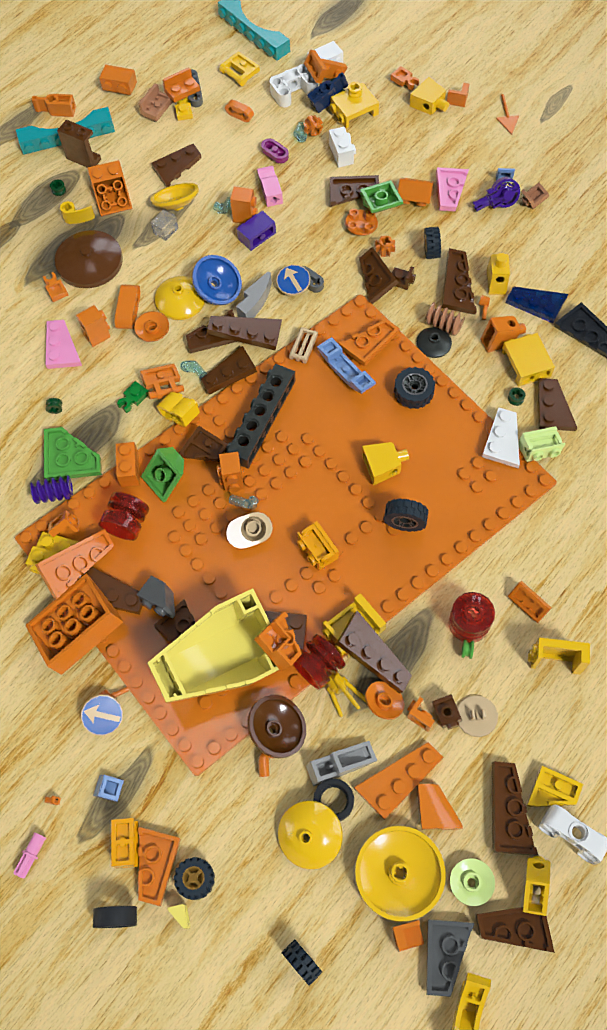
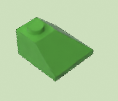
(164, 472)

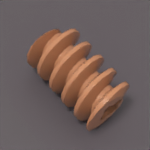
(444, 320)

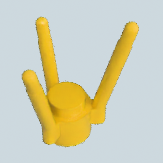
(339, 684)

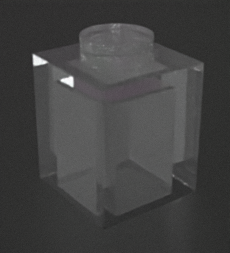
(164, 224)

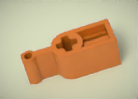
(55, 104)

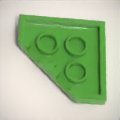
(68, 456)

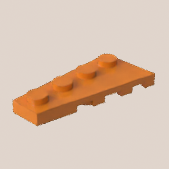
(70, 564)
(394, 783)

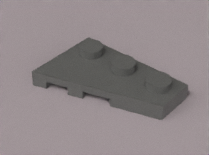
(444, 954)

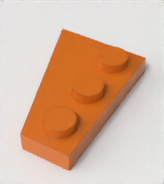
(368, 344)

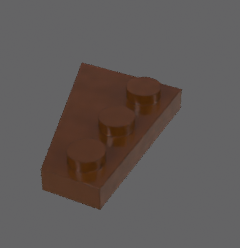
(174, 164)
(377, 275)
(229, 371)
(553, 407)
(173, 628)
(516, 929)

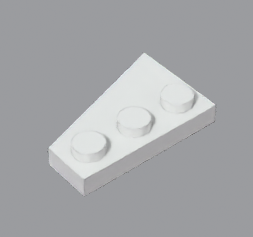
(503, 439)

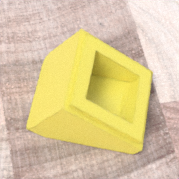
(180, 913)

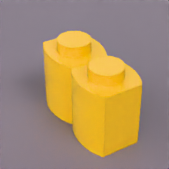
(178, 408)

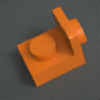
(62, 522)
(421, 718)

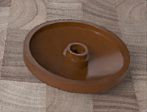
(88, 259)

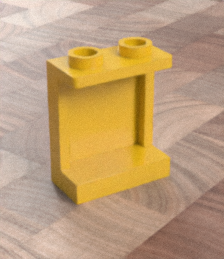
(349, 108)
(528, 358)
(335, 627)
(561, 650)

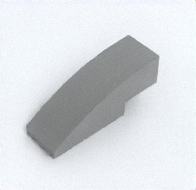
(255, 297)
(341, 762)

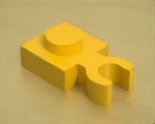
(183, 110)

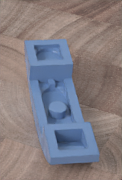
(343, 366)

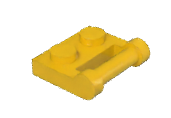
(241, 64)

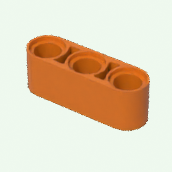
(127, 306)

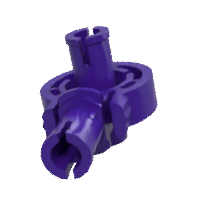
(499, 195)

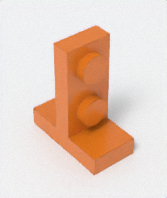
(323, 68)

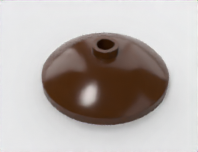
(284, 720)

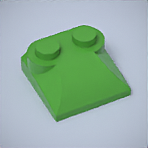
(381, 197)

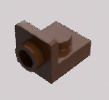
(404, 277)

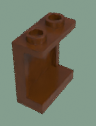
(76, 144)

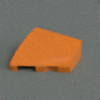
(279, 642)
(436, 809)

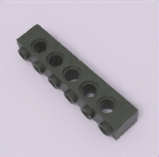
(277, 376)

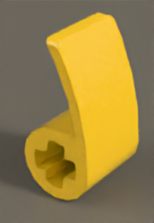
(74, 216)

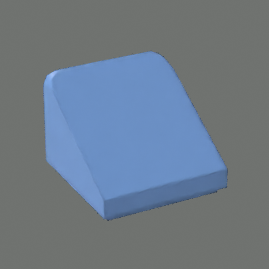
(505, 172)
(108, 788)

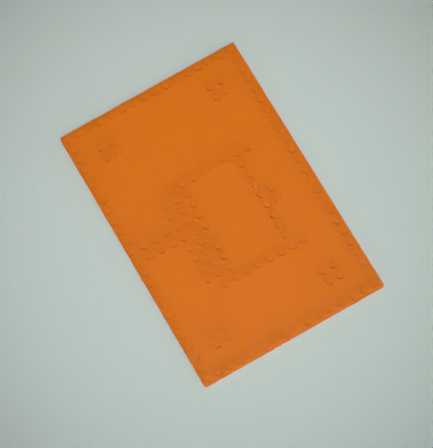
(301, 475)

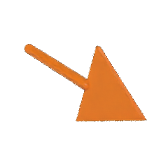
(508, 122)

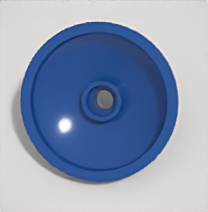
(222, 274)

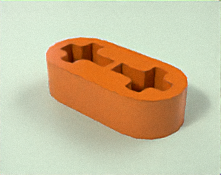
(239, 110)

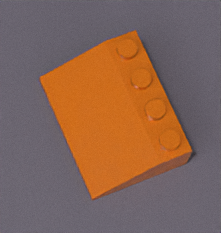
(73, 624)

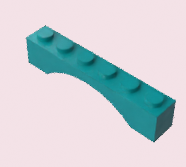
(272, 42)
(37, 139)

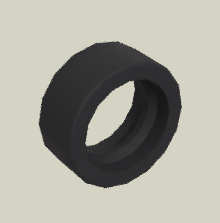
(337, 783)
(115, 917)

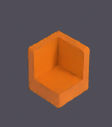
(458, 98)
(408, 935)

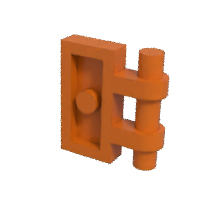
(159, 377)

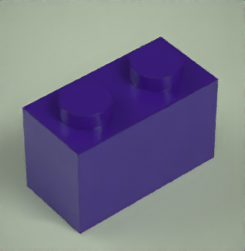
(256, 230)

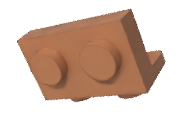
(154, 103)

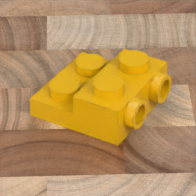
(47, 547)

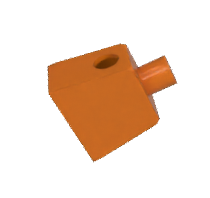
(499, 331)

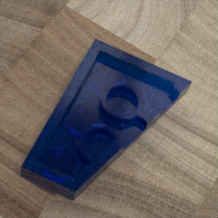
(537, 302)

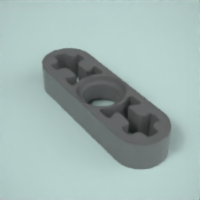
(196, 103)

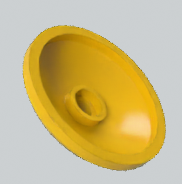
(175, 196)
(176, 303)
(321, 826)

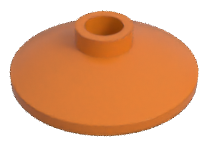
(149, 321)
(392, 701)

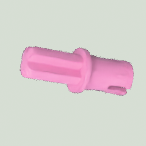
(29, 855)

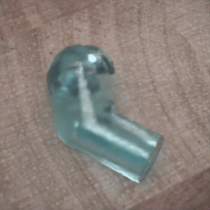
(299, 133)
(222, 208)
(193, 367)
(250, 503)

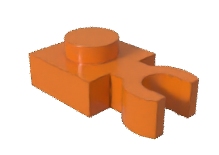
(404, 77)
(55, 288)

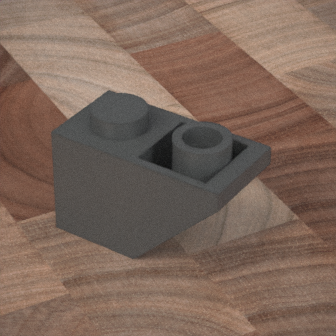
(158, 596)

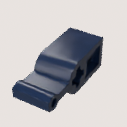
(321, 95)

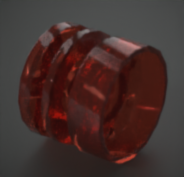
(124, 516)
(463, 624)
(322, 658)

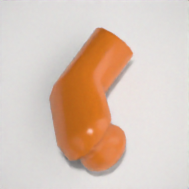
(264, 765)

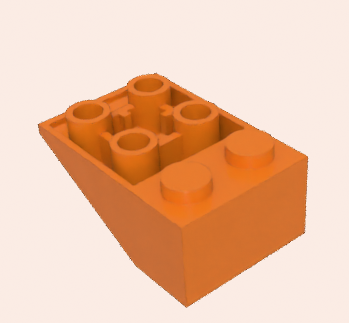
(110, 188)

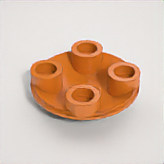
(361, 222)

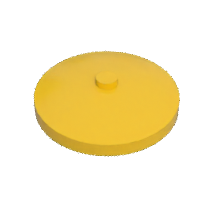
(400, 873)

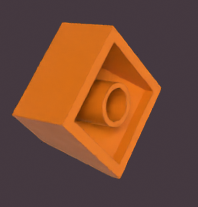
(415, 190)

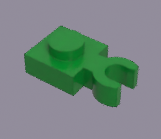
(133, 395)

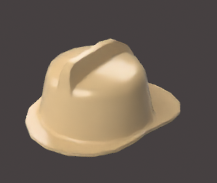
(249, 530)

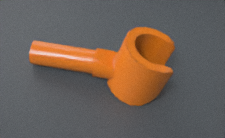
(484, 301)
(117, 693)

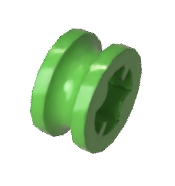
(467, 649)

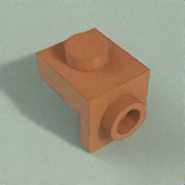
(535, 195)

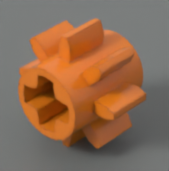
(313, 125)
(385, 246)

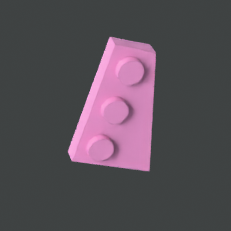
(449, 187)
(59, 346)

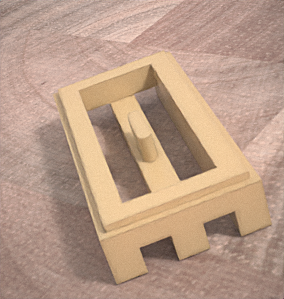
(298, 357)

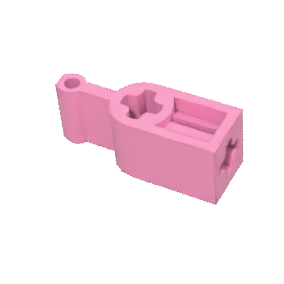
(270, 186)

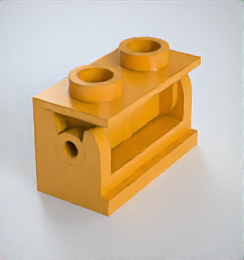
(317, 545)
(124, 843)

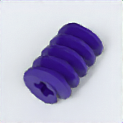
(52, 490)

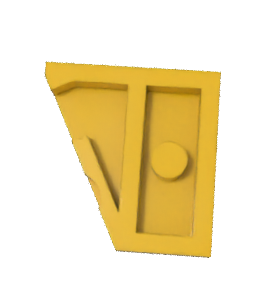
(553, 789)

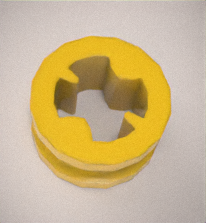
(355, 89)

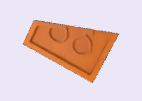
(156, 861)

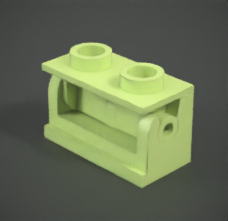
(540, 444)

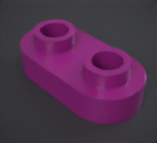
(275, 150)

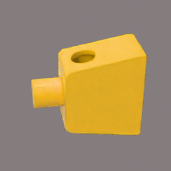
(429, 97)
(498, 267)
(383, 461)
(537, 875)

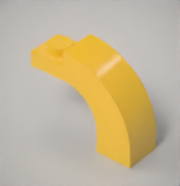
(471, 1002)

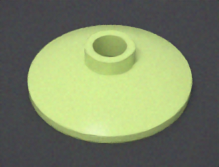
(483, 878)

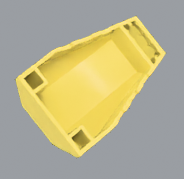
(215, 652)

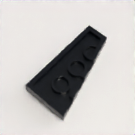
(584, 327)

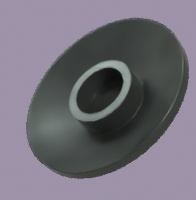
(431, 347)

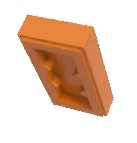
(529, 601)

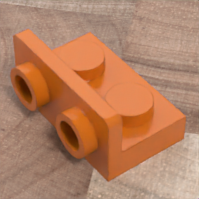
(180, 85)

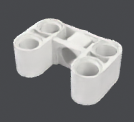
(290, 81)
(559, 823)

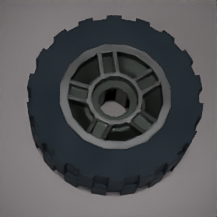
(420, 381)
(406, 515)

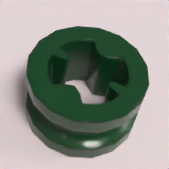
(58, 187)
(514, 401)
(54, 405)

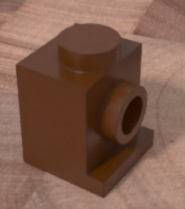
(447, 702)

